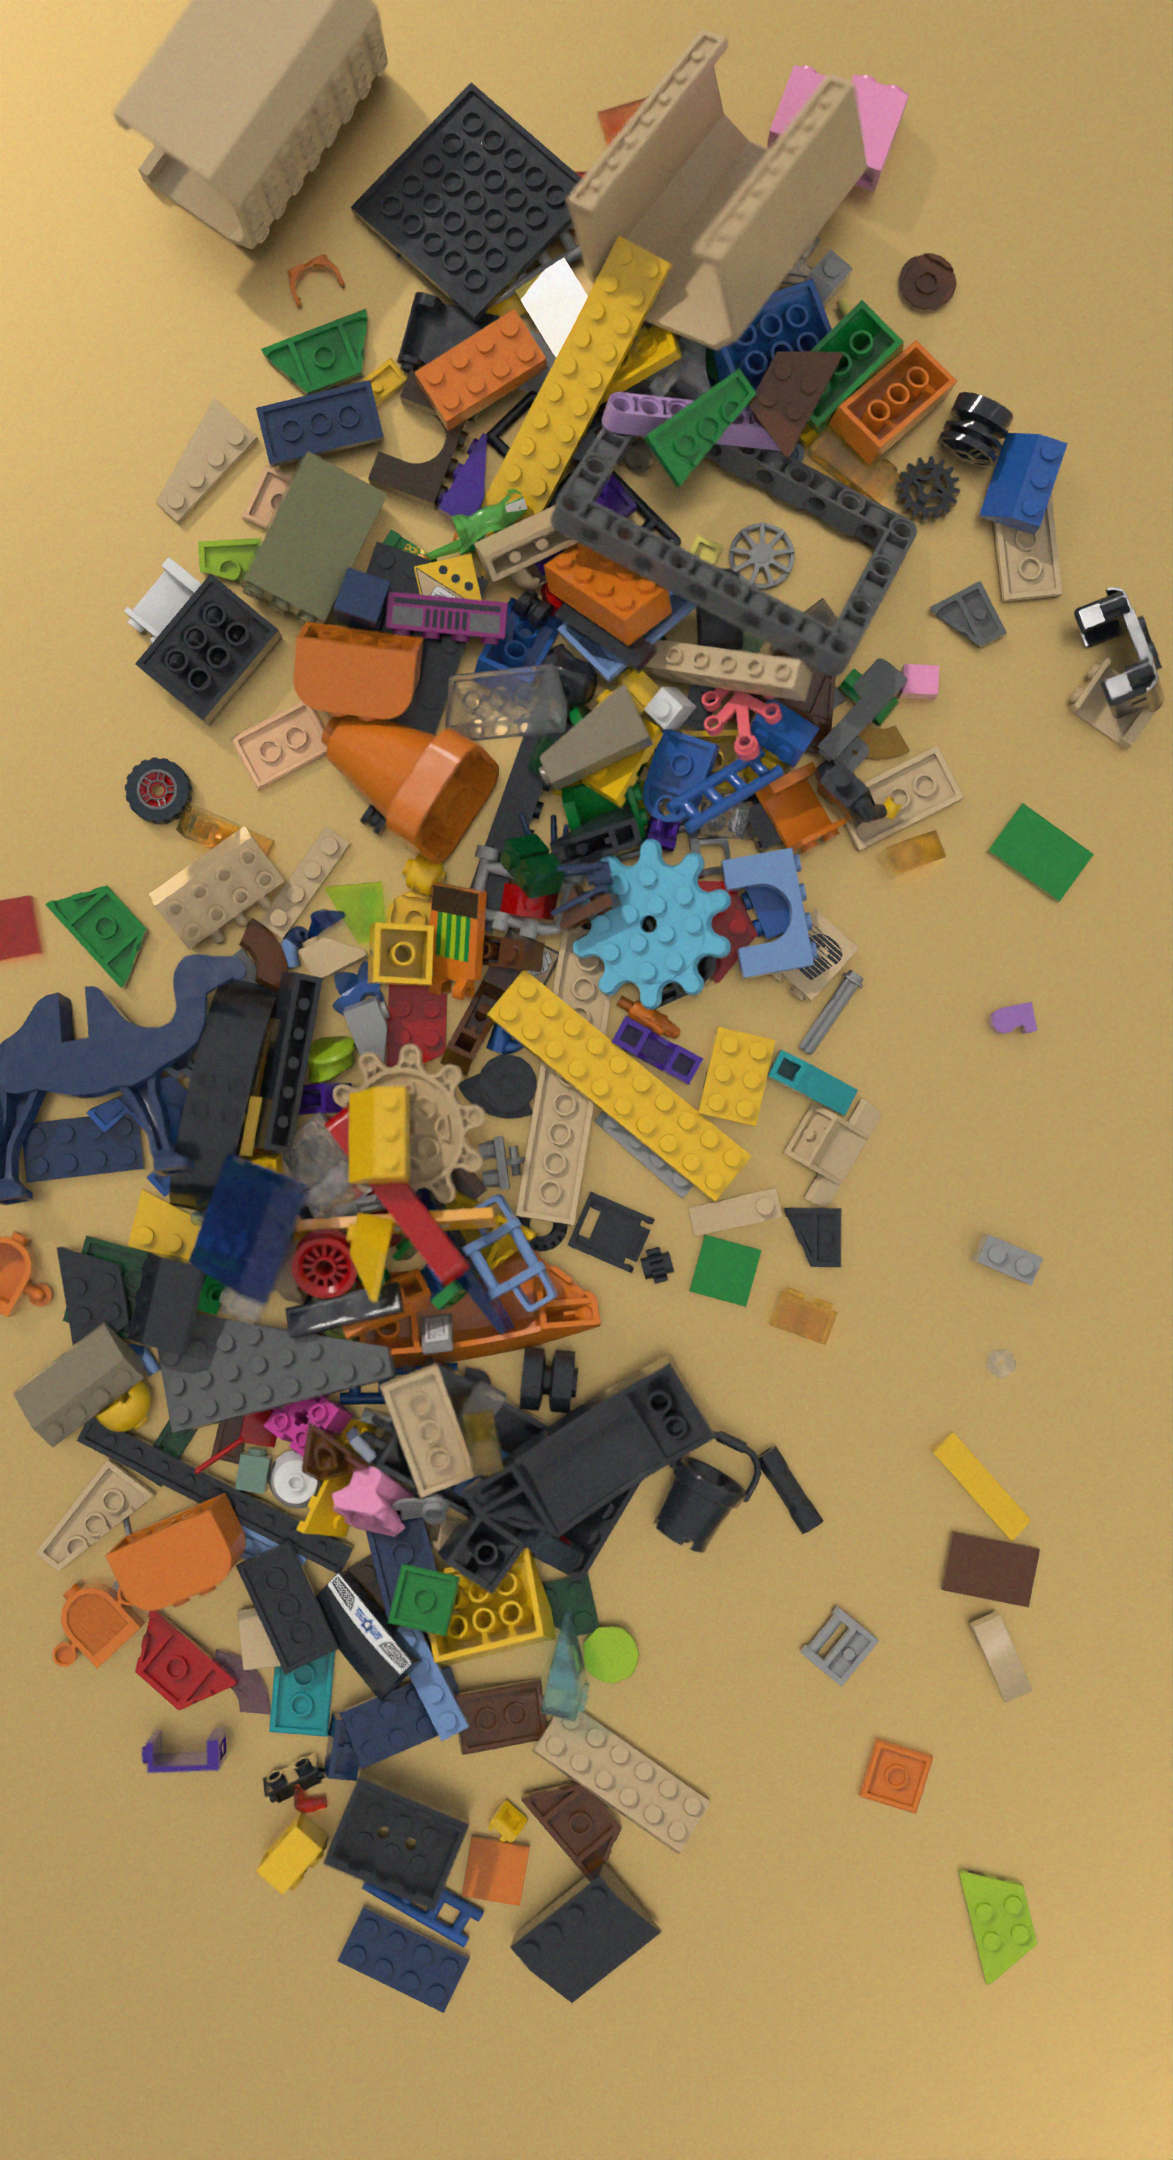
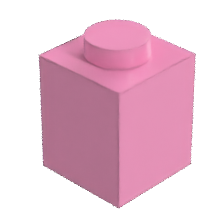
(921, 681)

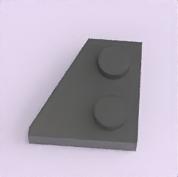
(971, 615)

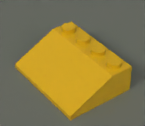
(499, 1621)

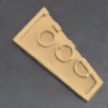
(207, 458)
(98, 1509)

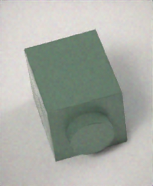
(254, 1470)

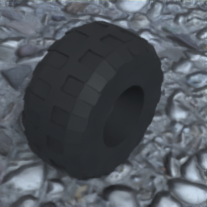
(717, 632)

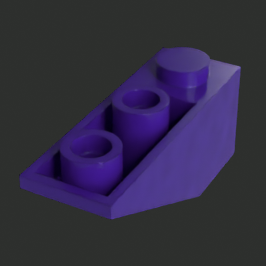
(469, 483)

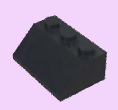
(166, 1303)

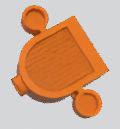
(17, 1273)
(96, 1623)

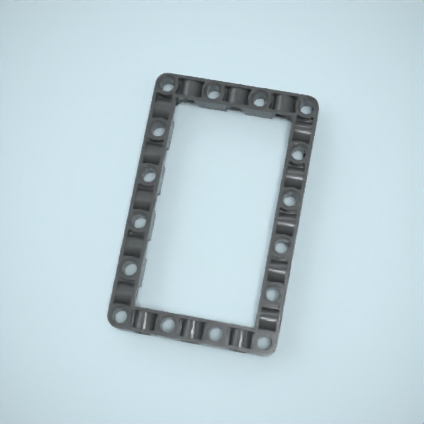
(720, 592)

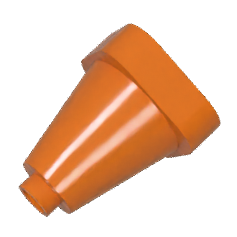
(416, 779)

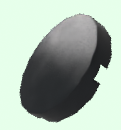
(507, 1083)

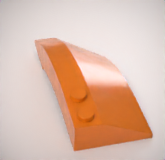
(473, 1332)

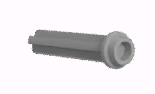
(831, 1012)

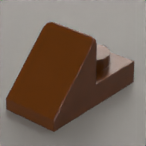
(587, 911)

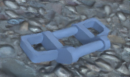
(535, 1267)

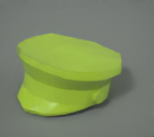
(330, 1057)
(610, 1654)

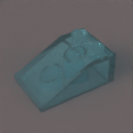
(565, 1686)

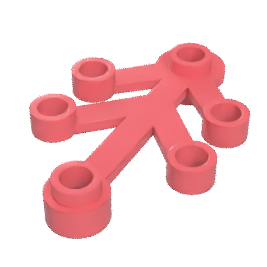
(739, 703)

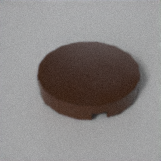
(926, 283)

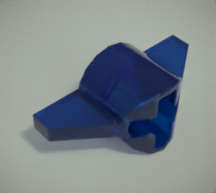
(324, 920)

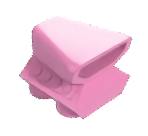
(370, 1501)

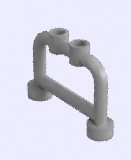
(501, 920)

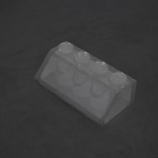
(506, 703)

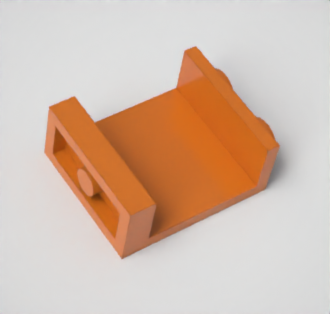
(797, 810)

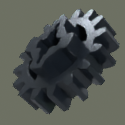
(937, 495)

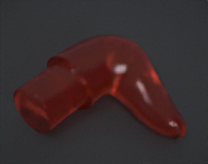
(308, 1805)

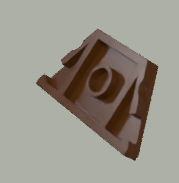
(792, 393)
(576, 1822)

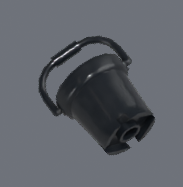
(703, 1497)

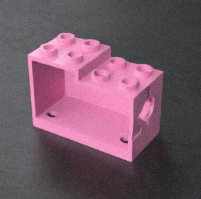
(879, 113)

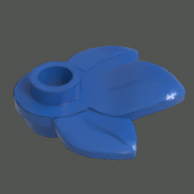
(354, 988)

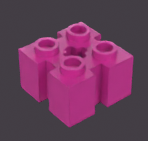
(293, 1420)

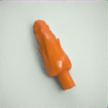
(652, 1019)

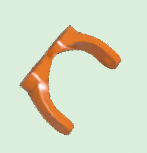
(319, 261)

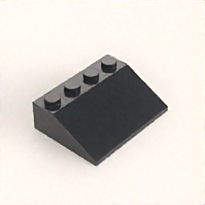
(209, 649)
(584, 1934)

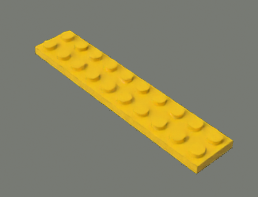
(580, 376)
(618, 1085)

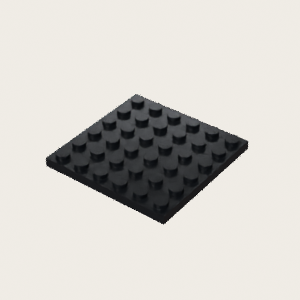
(471, 201)

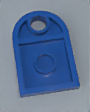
(675, 768)

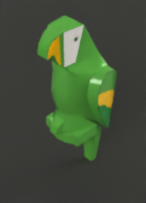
(483, 524)

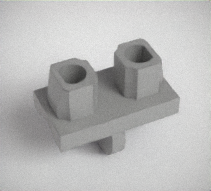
(496, 1149)

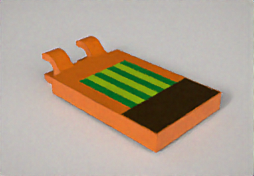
(458, 938)

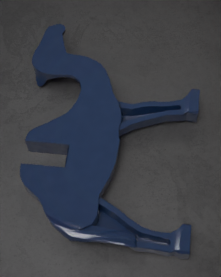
(111, 1059)

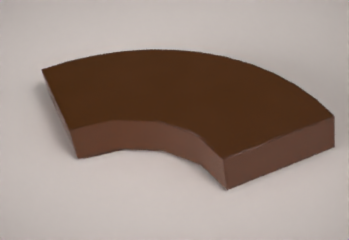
(266, 953)

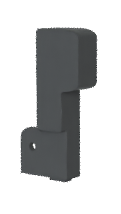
(875, 691)

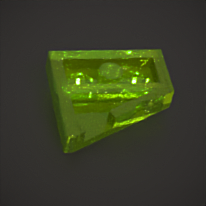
(361, 904)

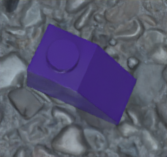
(319, 1099)

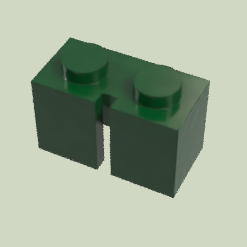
(532, 866)

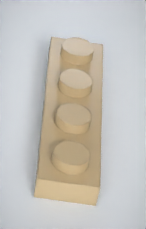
(305, 882)

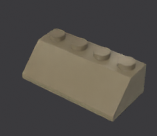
(79, 1384)

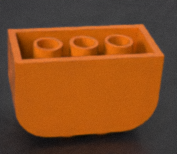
(356, 670)
(179, 1555)

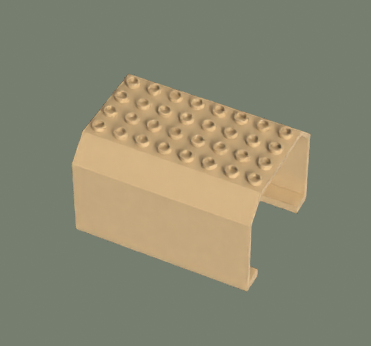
(250, 102)
(712, 199)

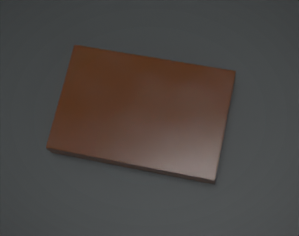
(990, 1569)
(501, 1716)

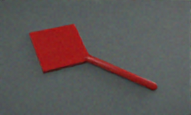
(251, 1432)

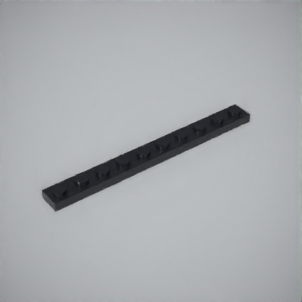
(200, 1487)

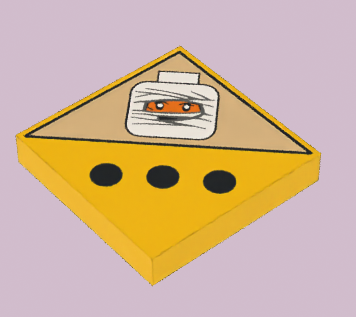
(449, 578)

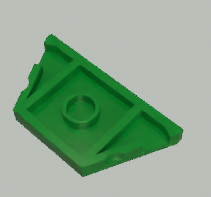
(323, 354)
(104, 929)

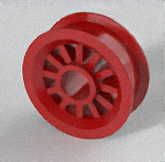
(307, 1258)

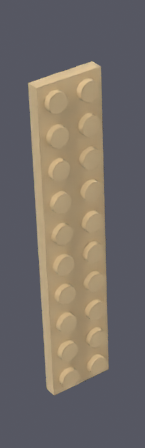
(561, 1112)

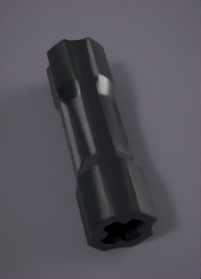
(789, 1490)

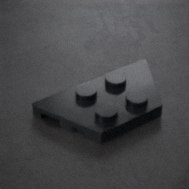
(92, 1293)

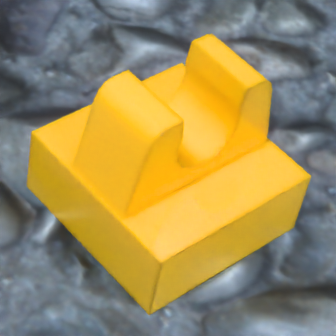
(507, 1822)

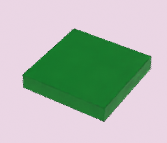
(725, 1270)
(424, 1600)

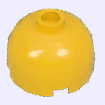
(128, 1410)

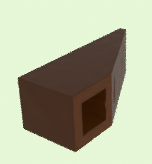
(513, 953)

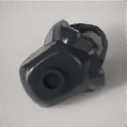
(576, 675)

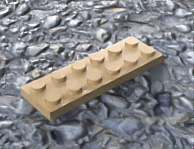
(623, 1778)

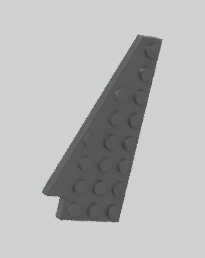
(258, 1368)

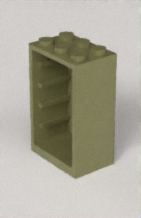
(312, 539)

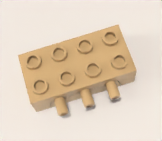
(217, 889)

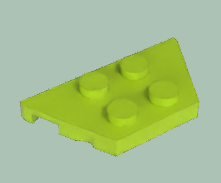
(998, 1921)

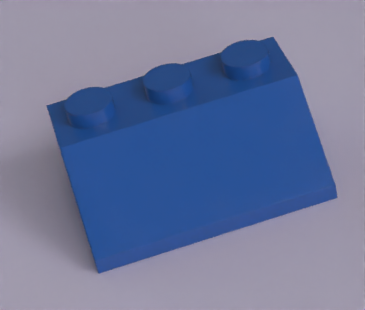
(1023, 481)

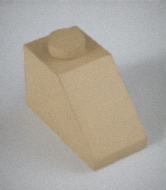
(327, 957)

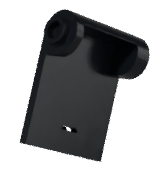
(434, 330)

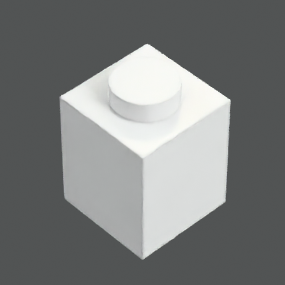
(670, 708)

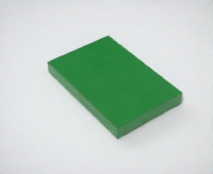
(1040, 852)

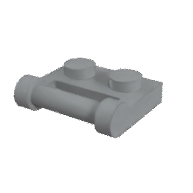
(846, 1653)

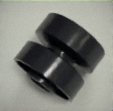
(541, 1379)

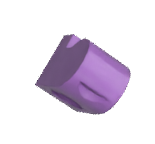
(1008, 1018)

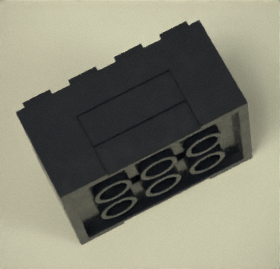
(386, 1862)

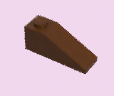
(472, 1029)

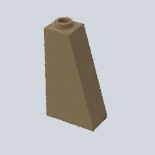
(597, 741)

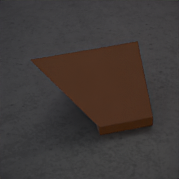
(329, 1456)

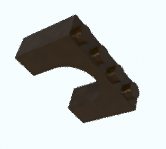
(426, 480)

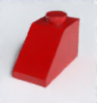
(518, 903)

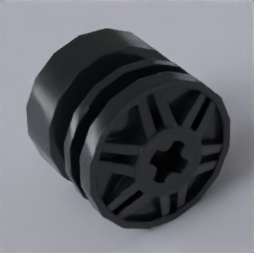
(975, 429)

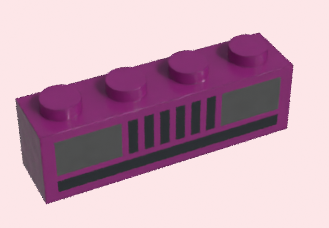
(446, 616)

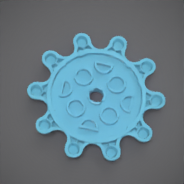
(681, 932)

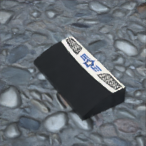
(365, 1636)

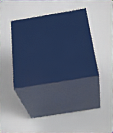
(362, 600)

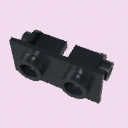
(281, 1783)

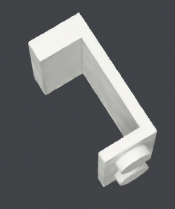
(163, 600)

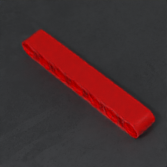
(409, 1214)

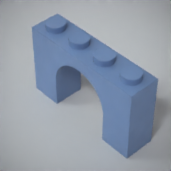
(778, 872)

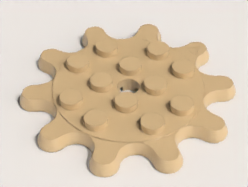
(437, 1116)

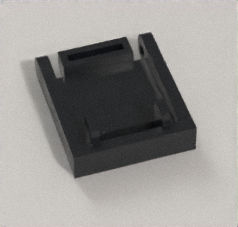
(615, 1234)

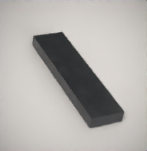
(634, 656)

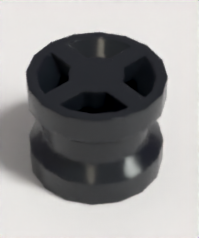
(374, 819)

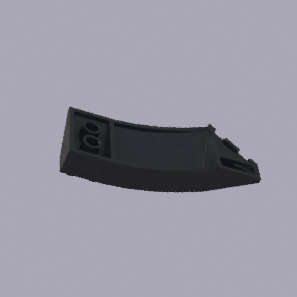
(595, 1452)

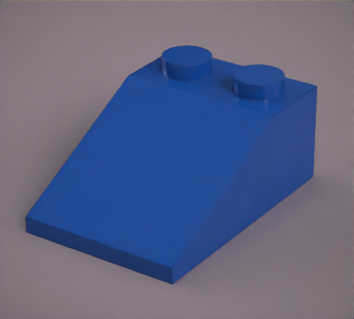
(522, 644)

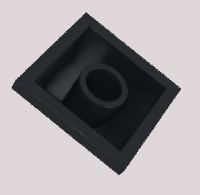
(481, 1551)

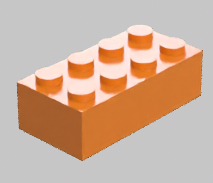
(481, 370)
(892, 402)
(607, 592)

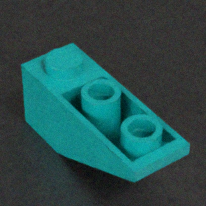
(811, 1082)

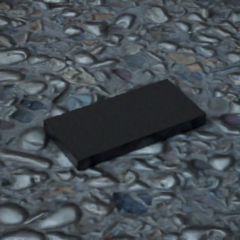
(287, 1606)

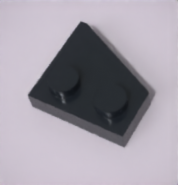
(819, 1234)

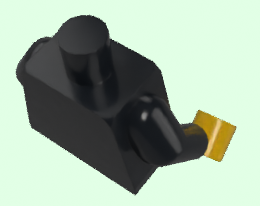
(850, 795)

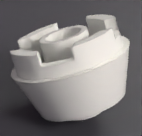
(289, 1483)

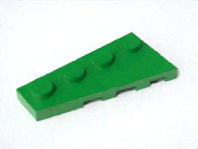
(691, 432)

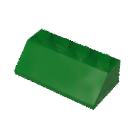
(866, 349)

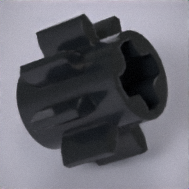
(657, 1265)

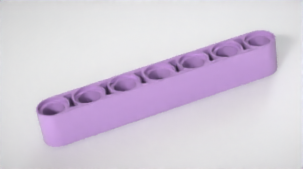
(643, 413)

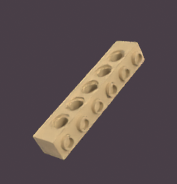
(729, 670)

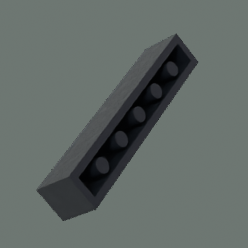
(287, 1060)

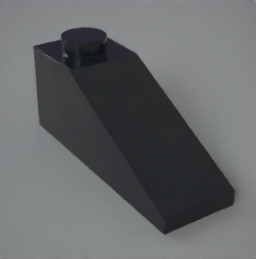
(598, 837)

